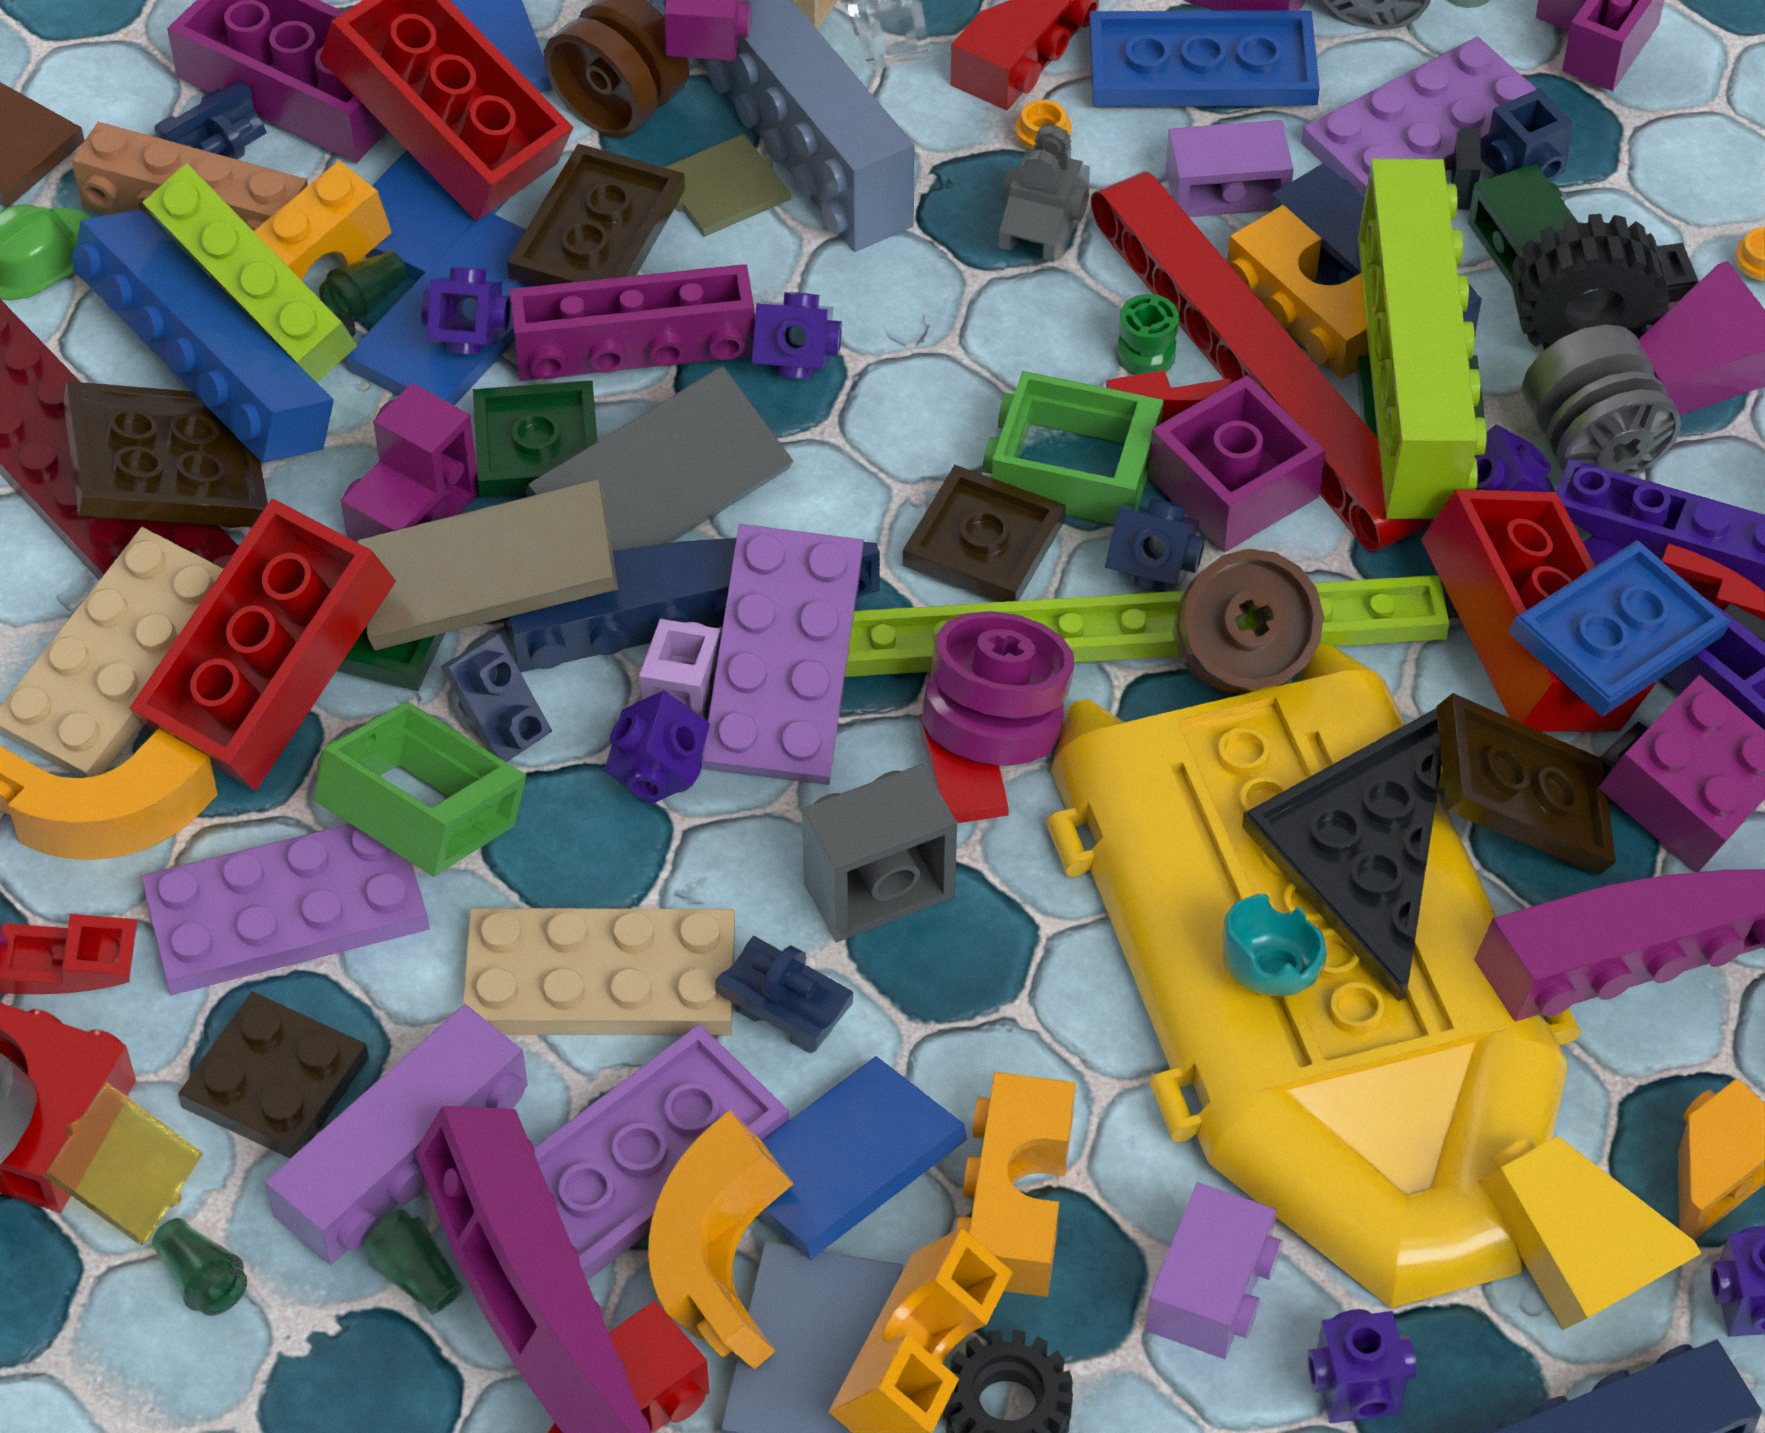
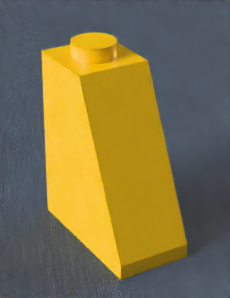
(1580, 1228)

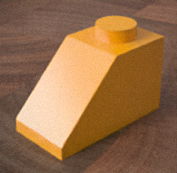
(1720, 1156)

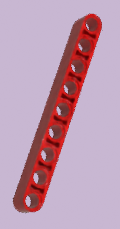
(1246, 339)

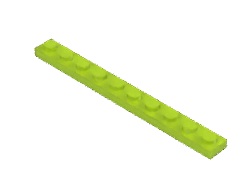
(1144, 623)

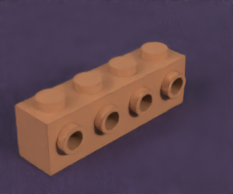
(124, 167)

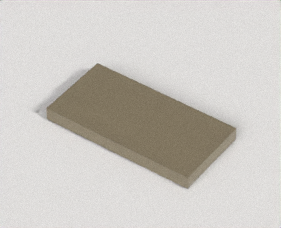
(493, 564)

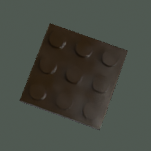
(158, 458)

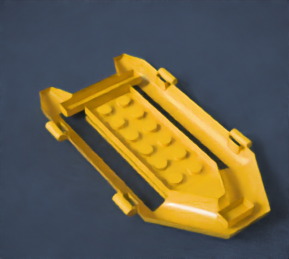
(1334, 1099)

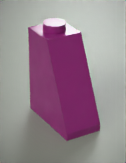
(1709, 342)

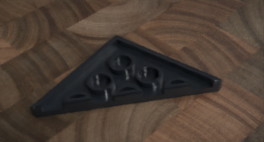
(1361, 843)

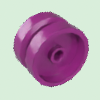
(997, 688)

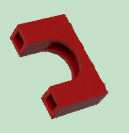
(67, 1074)

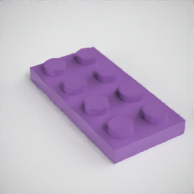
(1416, 113)
(783, 654)
(280, 906)
(622, 1148)

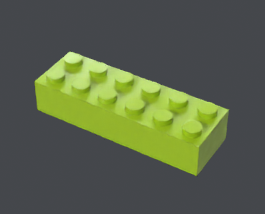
(1419, 337)

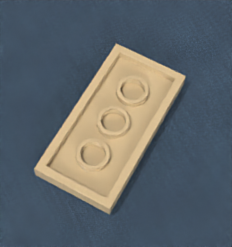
(82, 685)
(599, 970)

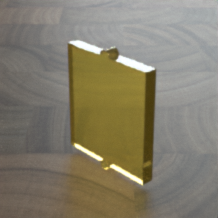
(123, 1164)

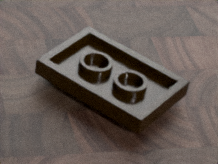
(596, 220)
(1524, 784)

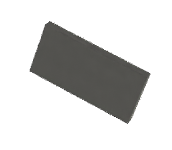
(676, 463)

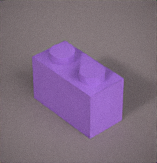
(1227, 167)
(1212, 1270)

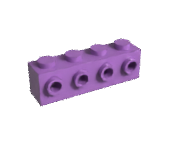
(367, 1154)

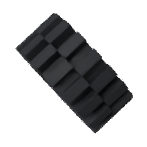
(1012, 1363)

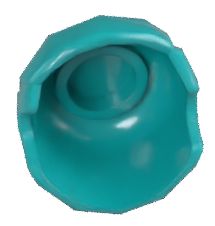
(1270, 948)

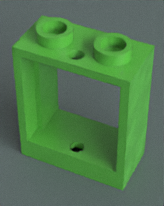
(1082, 411)
(479, 785)

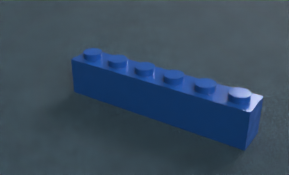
(202, 335)

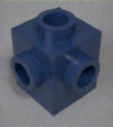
(1527, 134)
(1133, 550)

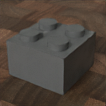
(879, 852)

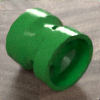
(1147, 334)

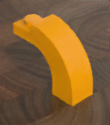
(110, 812)
(696, 1230)

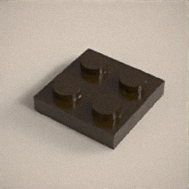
(984, 535)
(273, 1075)

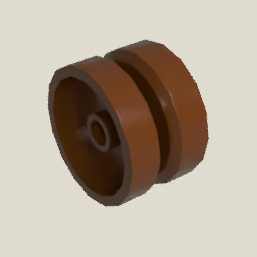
(614, 66)
(1274, 596)

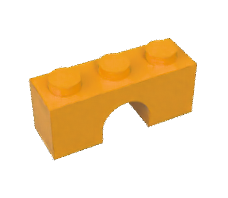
(331, 216)
(1278, 263)
(1024, 1133)
(934, 1305)

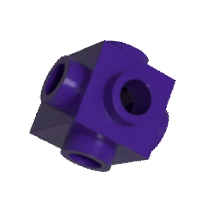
(444, 316)
(774, 341)
(1512, 464)
(657, 747)
(1740, 1282)
(1361, 1365)

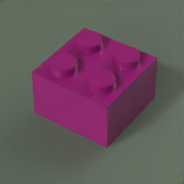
(1236, 463)
(1693, 774)

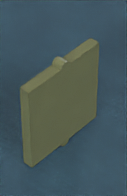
(728, 185)

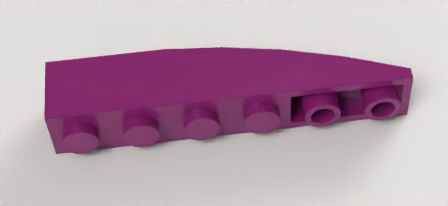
(1621, 938)
(525, 1268)

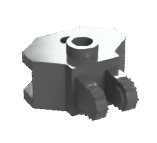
(1045, 195)

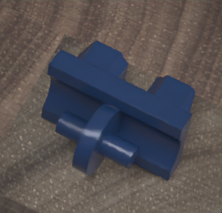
(219, 124)
(496, 698)
(784, 993)

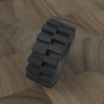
(1583, 258)

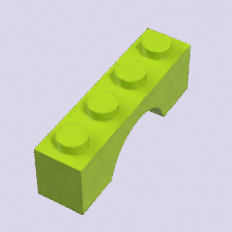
(250, 272)

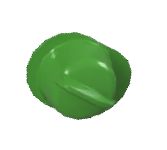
(36, 248)

